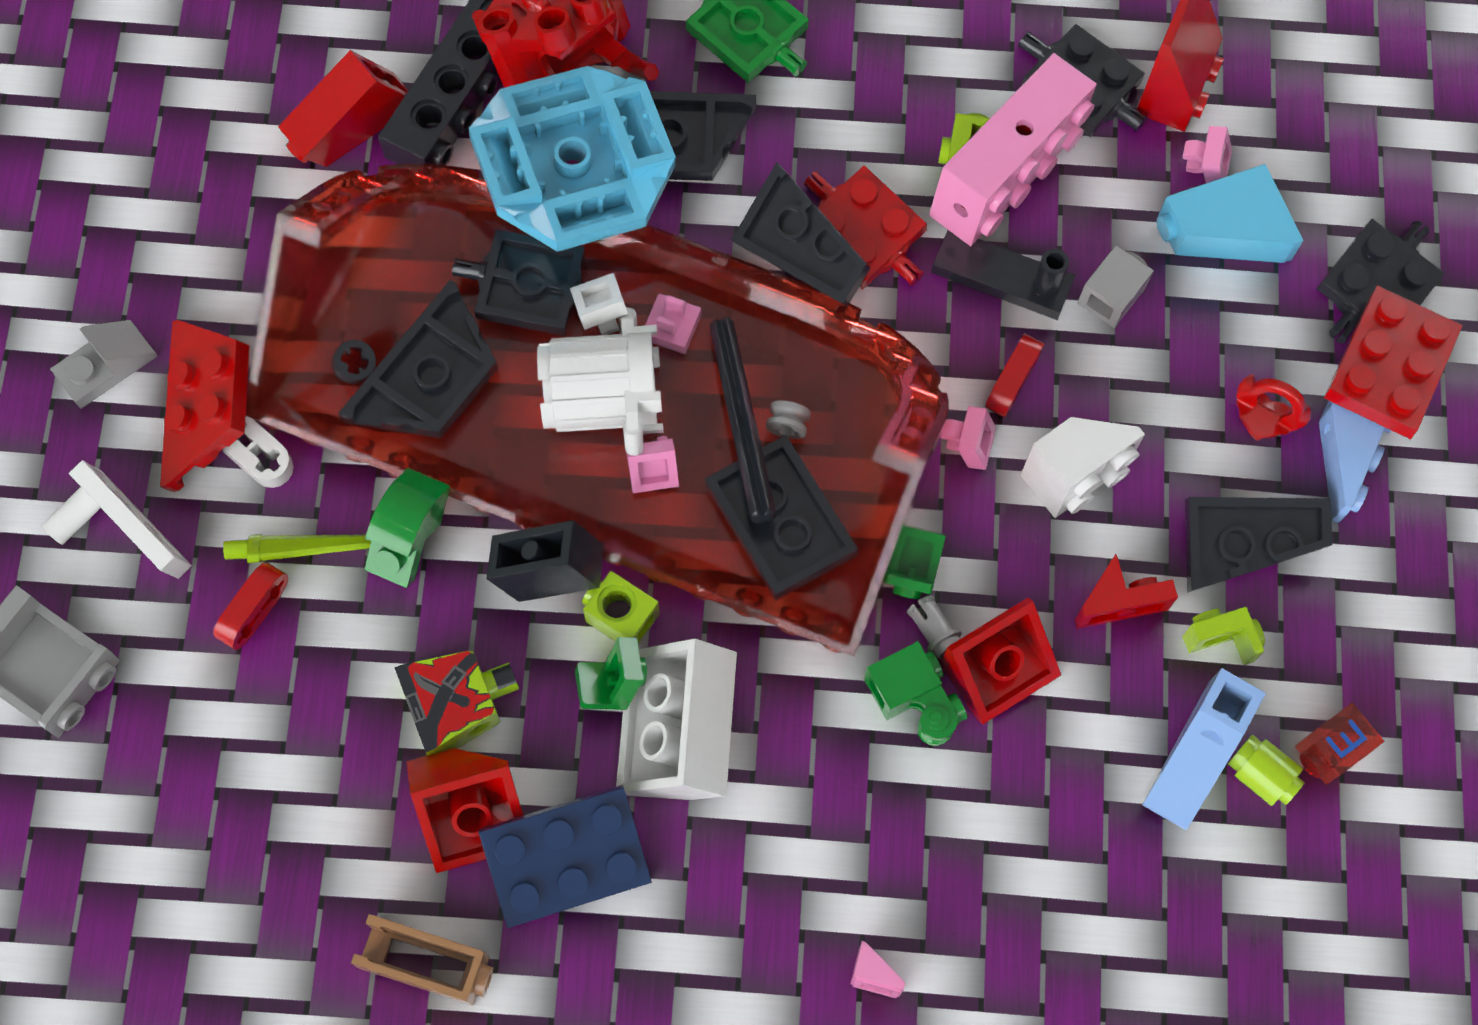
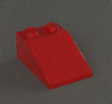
(1183, 66)

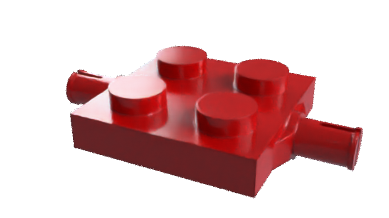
(872, 222)

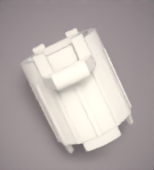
(602, 382)

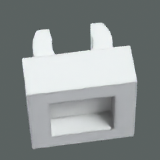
(599, 303)

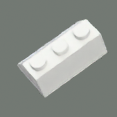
(679, 723)

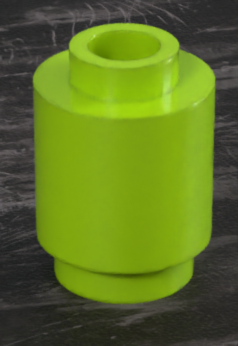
(1267, 771)

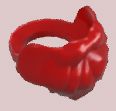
(1267, 417)

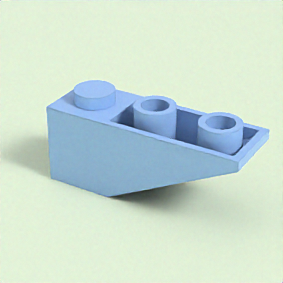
(1348, 453)
(1203, 748)

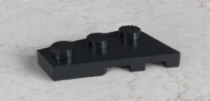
(1248, 534)

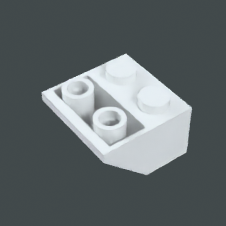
(1078, 460)

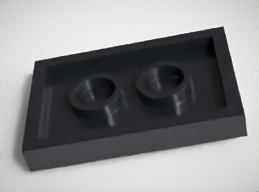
(803, 536)

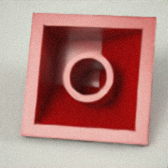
(456, 797)

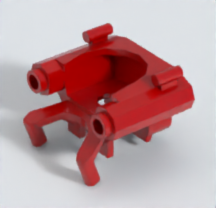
(556, 36)

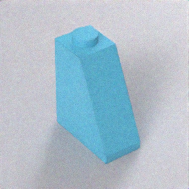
(1231, 220)

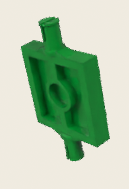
(750, 34)

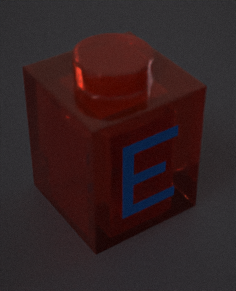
(1338, 744)

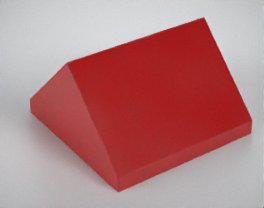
(1001, 661)

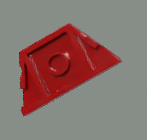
(202, 400)

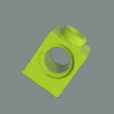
(635, 623)

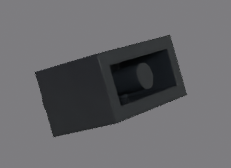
(545, 561)

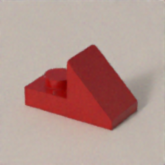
(1113, 602)

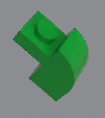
(402, 523)

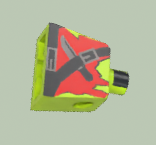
(453, 698)

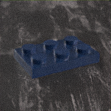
(564, 856)

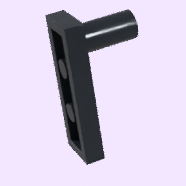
(1007, 274)

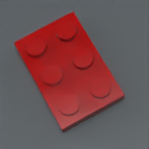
(1393, 362)

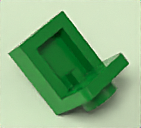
(915, 562)
(613, 682)

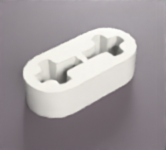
(261, 442)

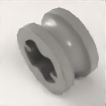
(788, 419)

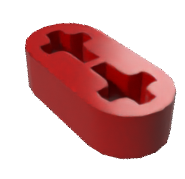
(1014, 375)
(250, 605)

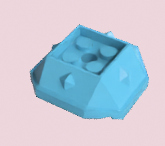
(583, 118)

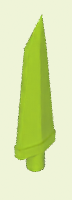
(270, 547)

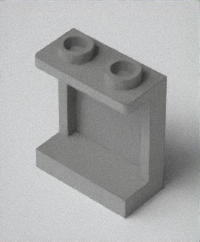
(48, 664)

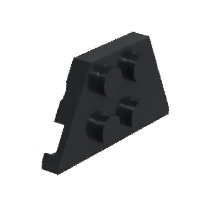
(702, 129)
(427, 373)

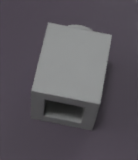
(1115, 286)

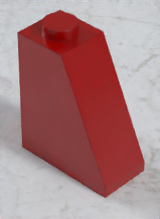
(342, 110)

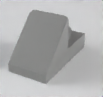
(109, 357)

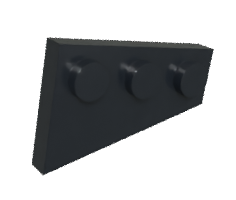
(799, 239)

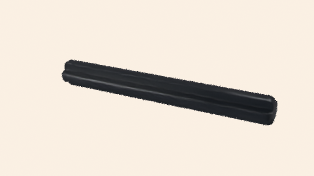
(742, 421)

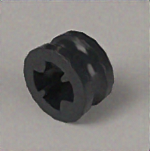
(366, 355)

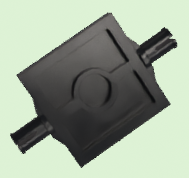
(1113, 74)
(1379, 260)
(525, 282)

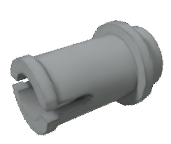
(934, 625)

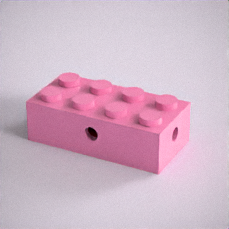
(1013, 150)

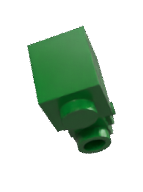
(913, 681)

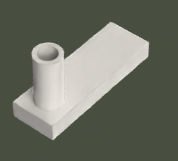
(100, 492)

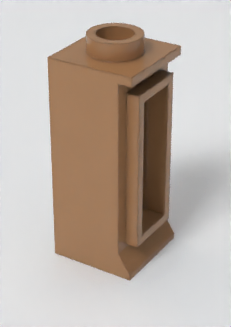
(383, 932)

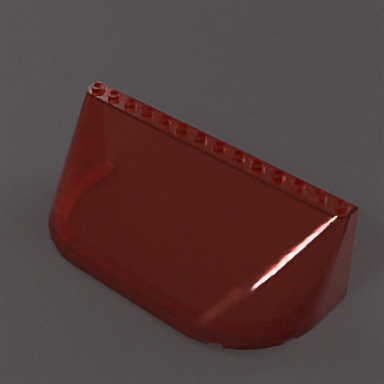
(377, 250)

